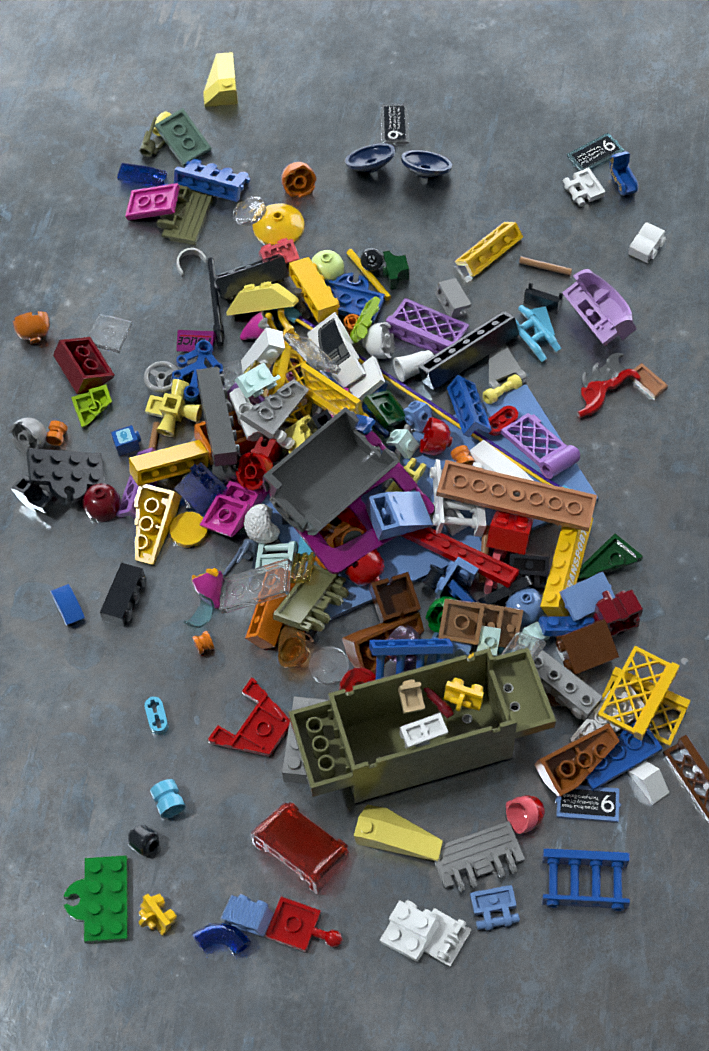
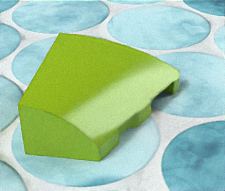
(91, 404)

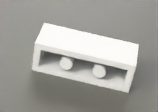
(265, 349)

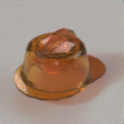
(292, 647)

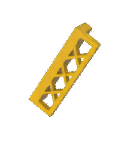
(490, 248)

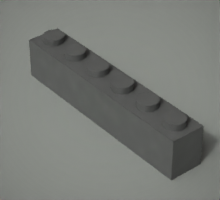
(217, 416)

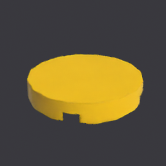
(186, 529)

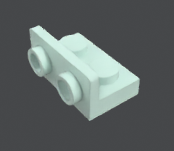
(256, 380)

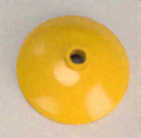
(279, 223)

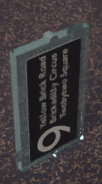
(595, 152)

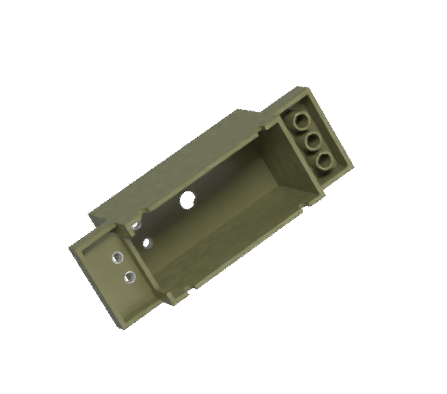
(357, 737)

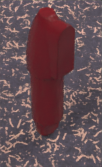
(442, 706)

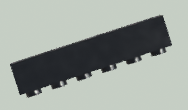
(468, 350)

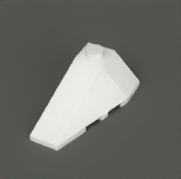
(495, 461)

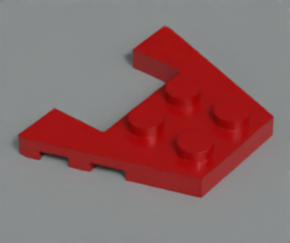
(261, 729)

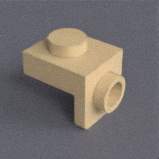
(411, 696)

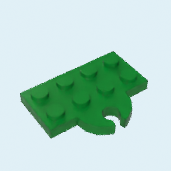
(102, 899)

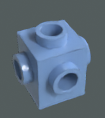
(417, 415)

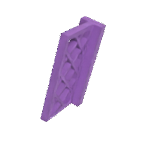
(421, 336)

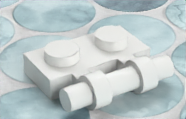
(588, 184)

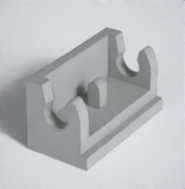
(452, 298)

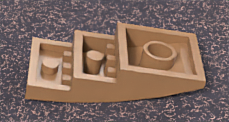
(463, 621)

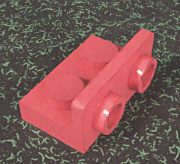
(284, 247)

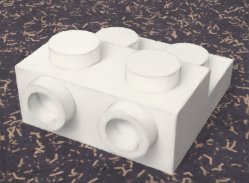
(409, 930)

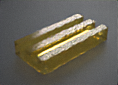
(299, 568)

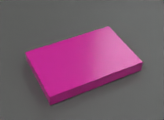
(152, 201)

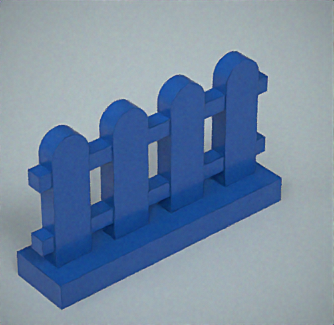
(207, 183)

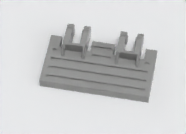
(477, 853)

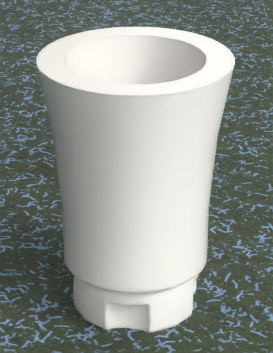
(408, 365)

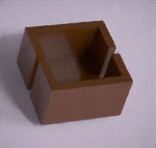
(394, 599)

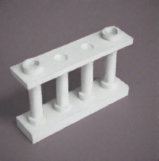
(477, 522)

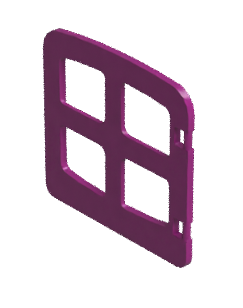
(344, 556)

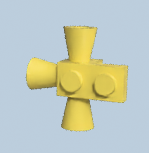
(172, 408)

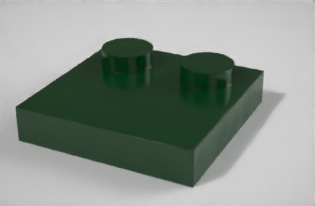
(385, 408)

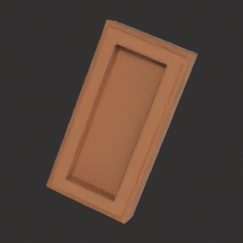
(649, 381)

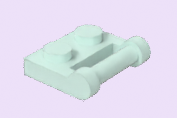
(264, 558)

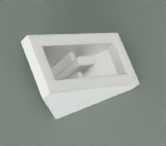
(649, 781)

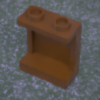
(587, 647)

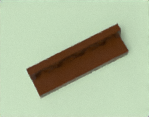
(695, 763)

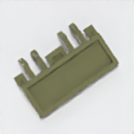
(188, 216)
(308, 600)

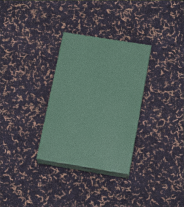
(183, 137)

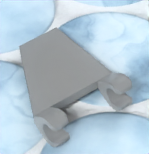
(503, 365)

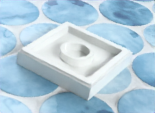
(370, 381)

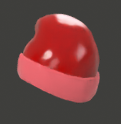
(524, 813)

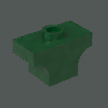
(395, 269)

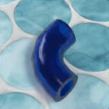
(221, 934)

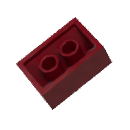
(82, 364)

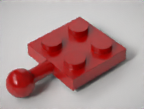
(295, 925)

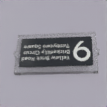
(394, 123)

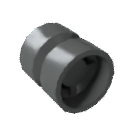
(227, 472)

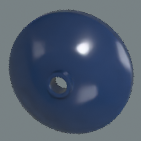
(370, 157)
(426, 163)

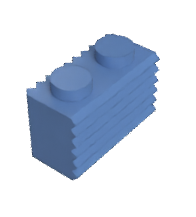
(247, 915)

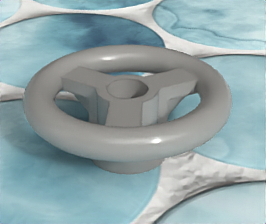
(161, 378)

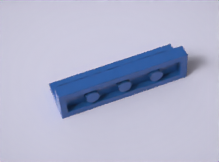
(468, 406)

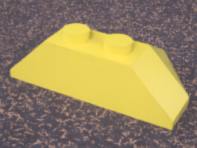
(262, 298)

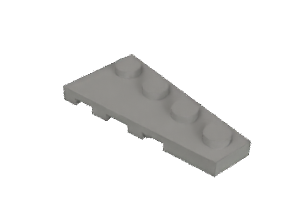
(275, 409)

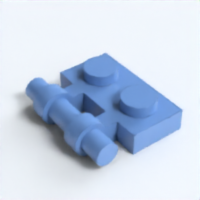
(491, 901)

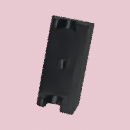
(540, 299)

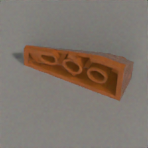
(357, 643)
(571, 764)

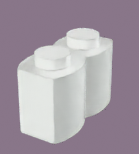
(646, 242)

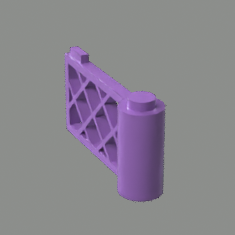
(555, 459)

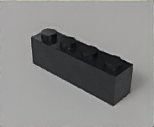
(255, 273)

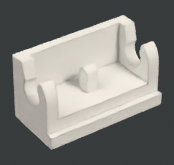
(423, 730)

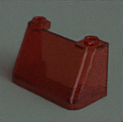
(300, 845)

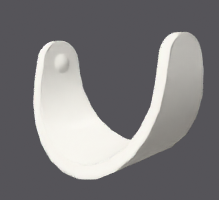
(189, 251)

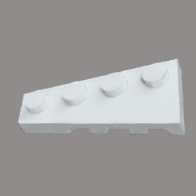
(594, 722)

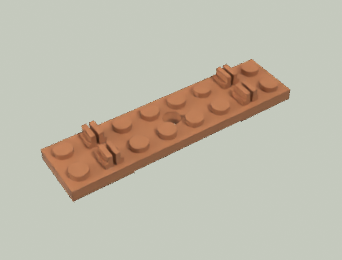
(536, 499)

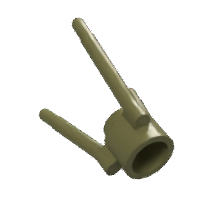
(148, 146)

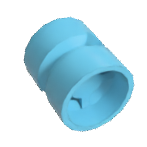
(168, 799)

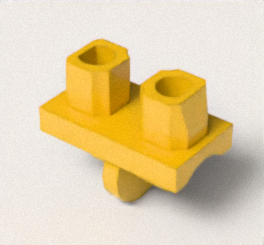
(462, 695)
(153, 916)

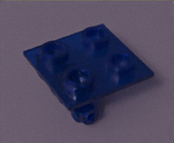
(200, 487)

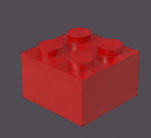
(509, 532)

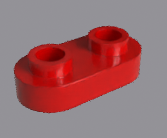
(500, 421)

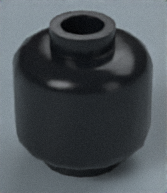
(371, 265)
(143, 840)

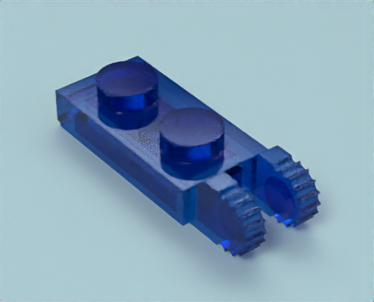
(141, 174)

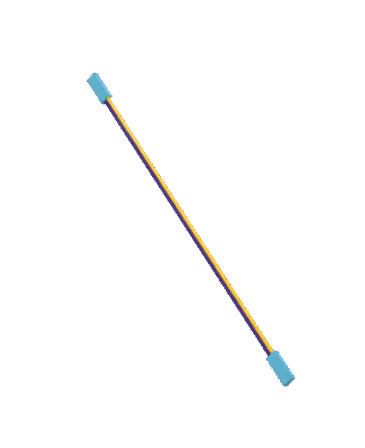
(295, 316)

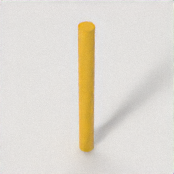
(368, 274)

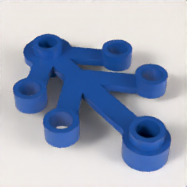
(199, 364)

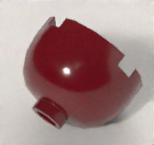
(101, 502)

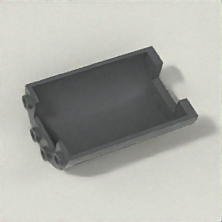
(326, 474)

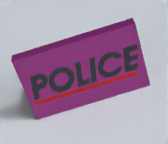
(189, 338)

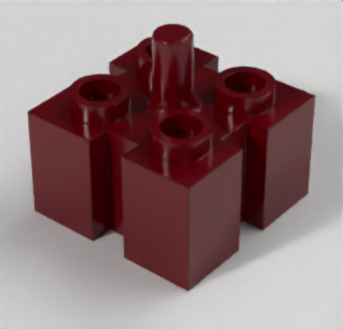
(620, 613)

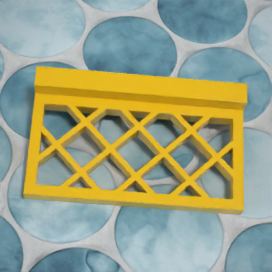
(281, 368)
(329, 394)
(656, 695)
(671, 700)

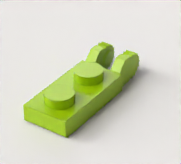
(364, 320)

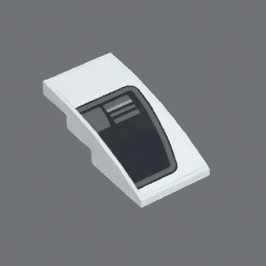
(337, 344)

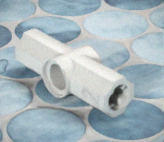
(241, 405)

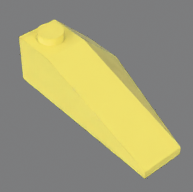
(221, 82)
(388, 831)

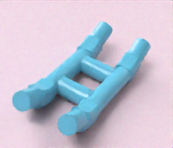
(543, 332)

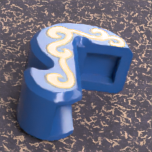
(622, 173)

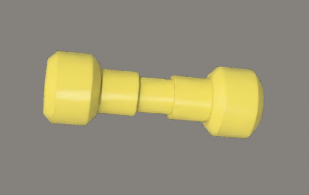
(491, 395)

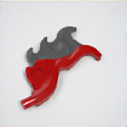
(602, 380)

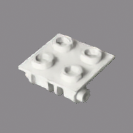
(447, 938)

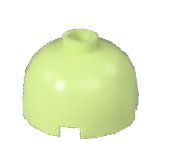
(329, 264)

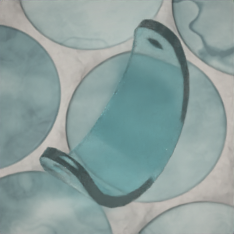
(203, 613)

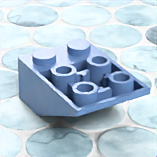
(397, 513)

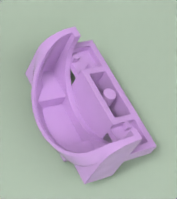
(600, 307)

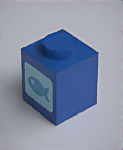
(126, 440)

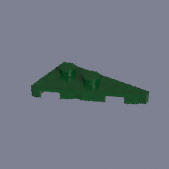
(610, 556)

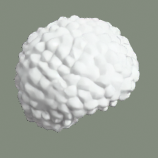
(259, 525)

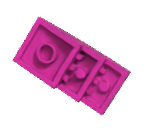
(229, 508)

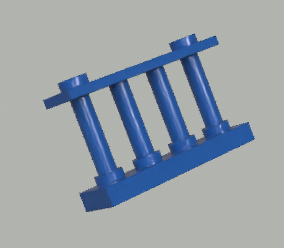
(406, 647)
(596, 861)

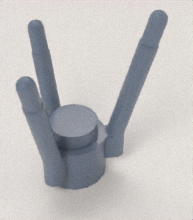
(246, 551)

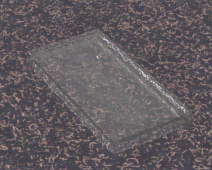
(255, 586)

